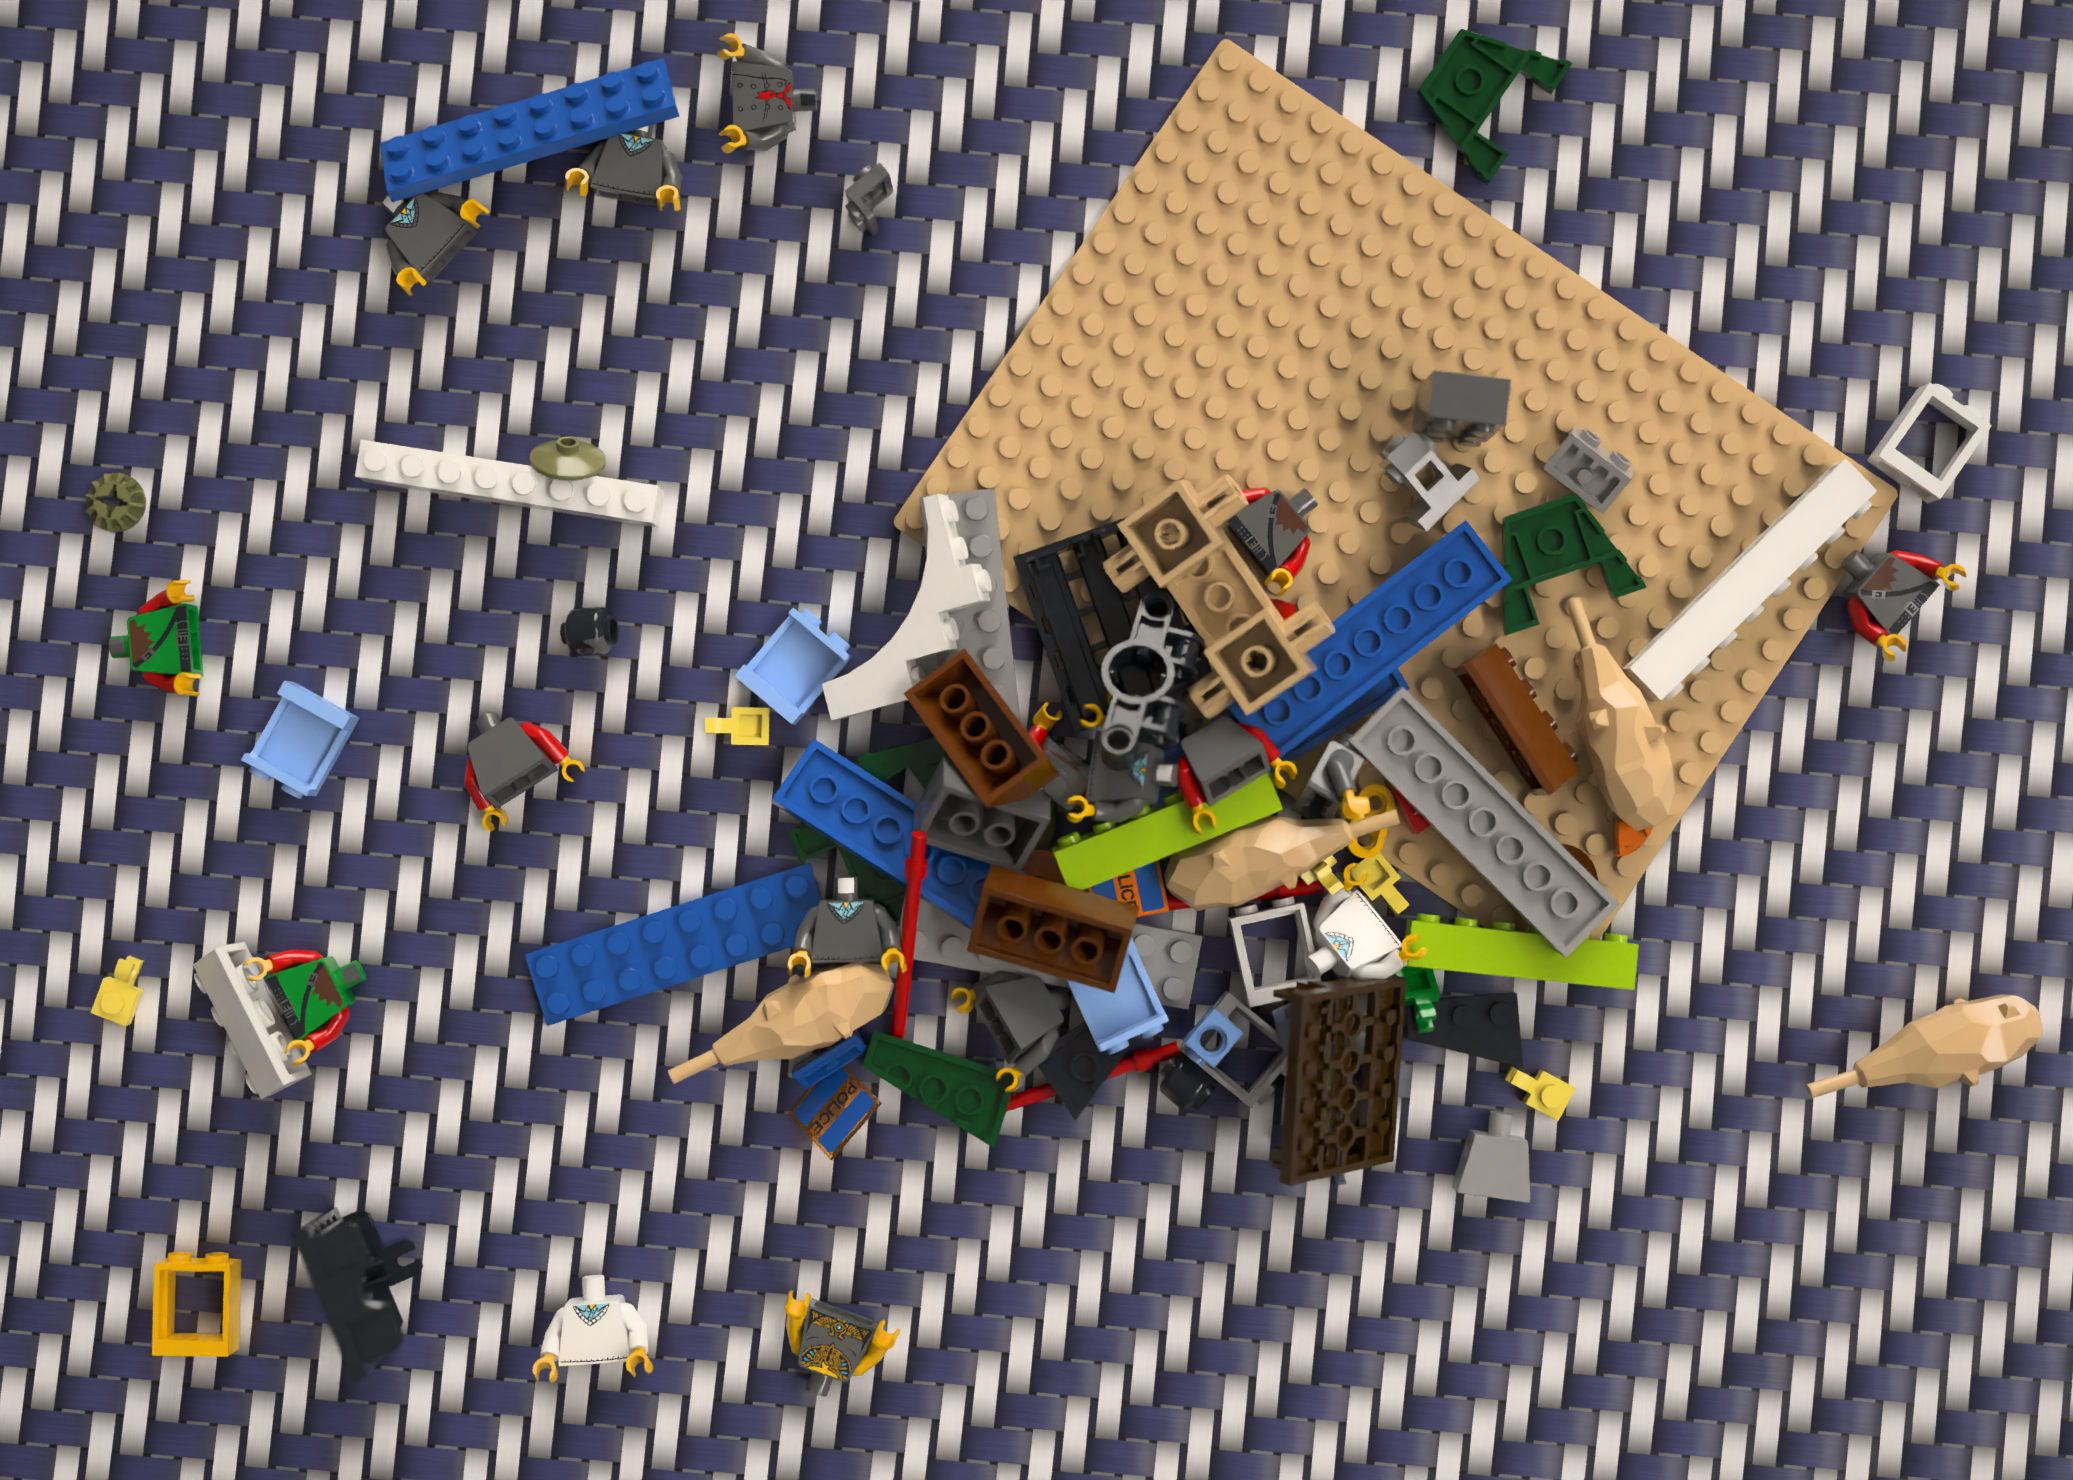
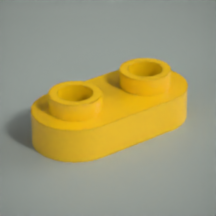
(1377, 837)

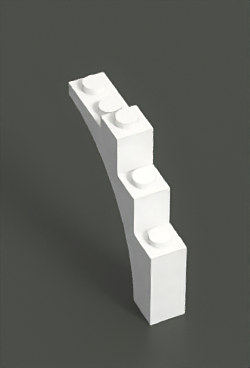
(927, 629)

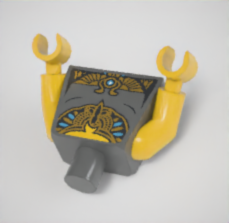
(833, 1341)

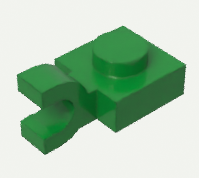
(1421, 992)

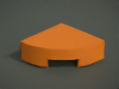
(1626, 838)

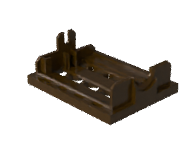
(1306, 1149)

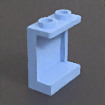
(795, 665)
(301, 741)
(1122, 1014)

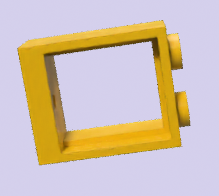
(164, 1339)

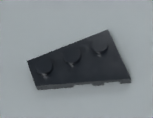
(1474, 1026)
(1078, 1068)

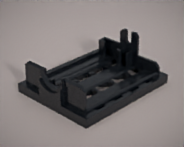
(1067, 629)
(353, 1284)

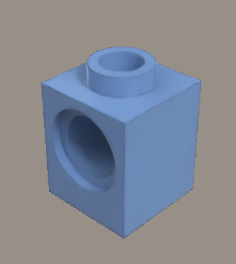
(1217, 1021)

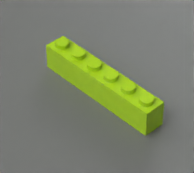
(1157, 833)
(1520, 953)

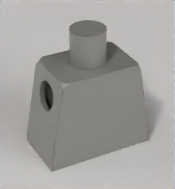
(1494, 1162)

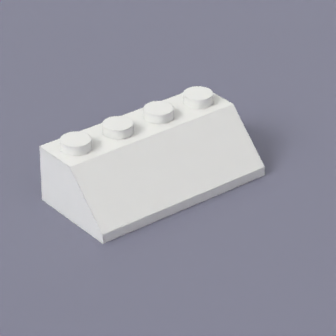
(250, 1019)

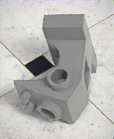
(1407, 457)

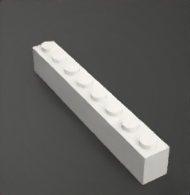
(508, 483)
(1749, 581)

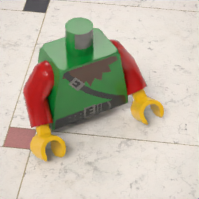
(164, 641)
(310, 994)

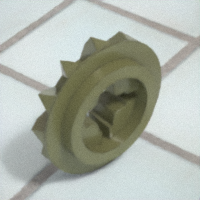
(122, 517)

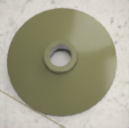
(567, 459)

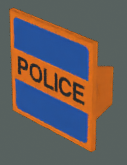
(1137, 887)

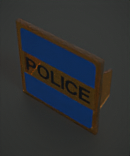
(835, 1110)

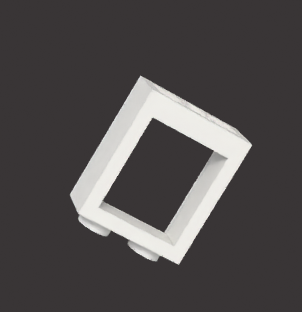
(1907, 472)
(1250, 914)

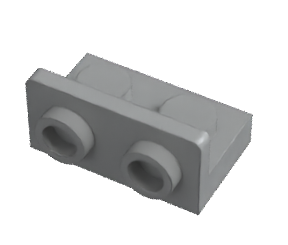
(1590, 468)

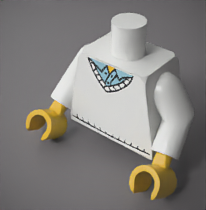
(1355, 938)
(594, 1332)

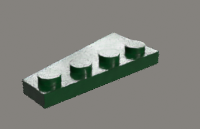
(943, 1082)

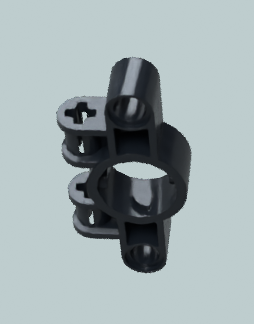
(1138, 718)

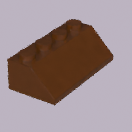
(1517, 720)
(980, 732)
(1052, 928)

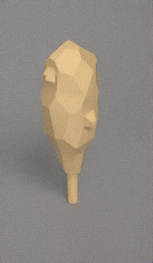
(1620, 735)
(1260, 857)
(801, 1017)
(1946, 1046)

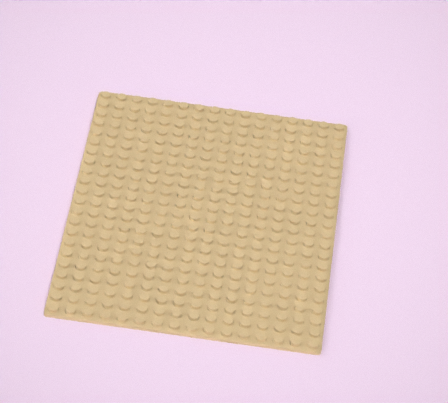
(1269, 321)

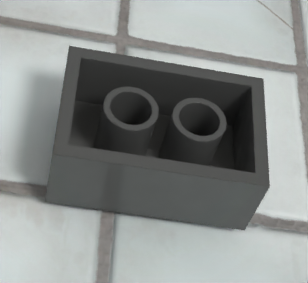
(1461, 407)
(964, 825)

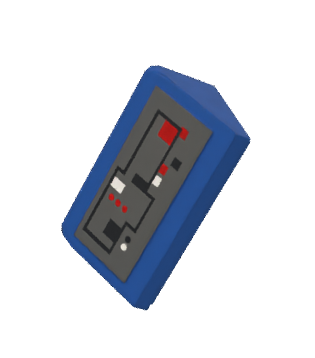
(828, 1060)

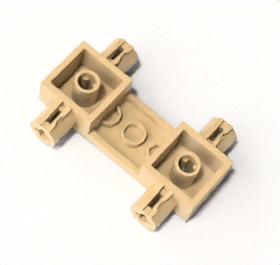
(1218, 596)

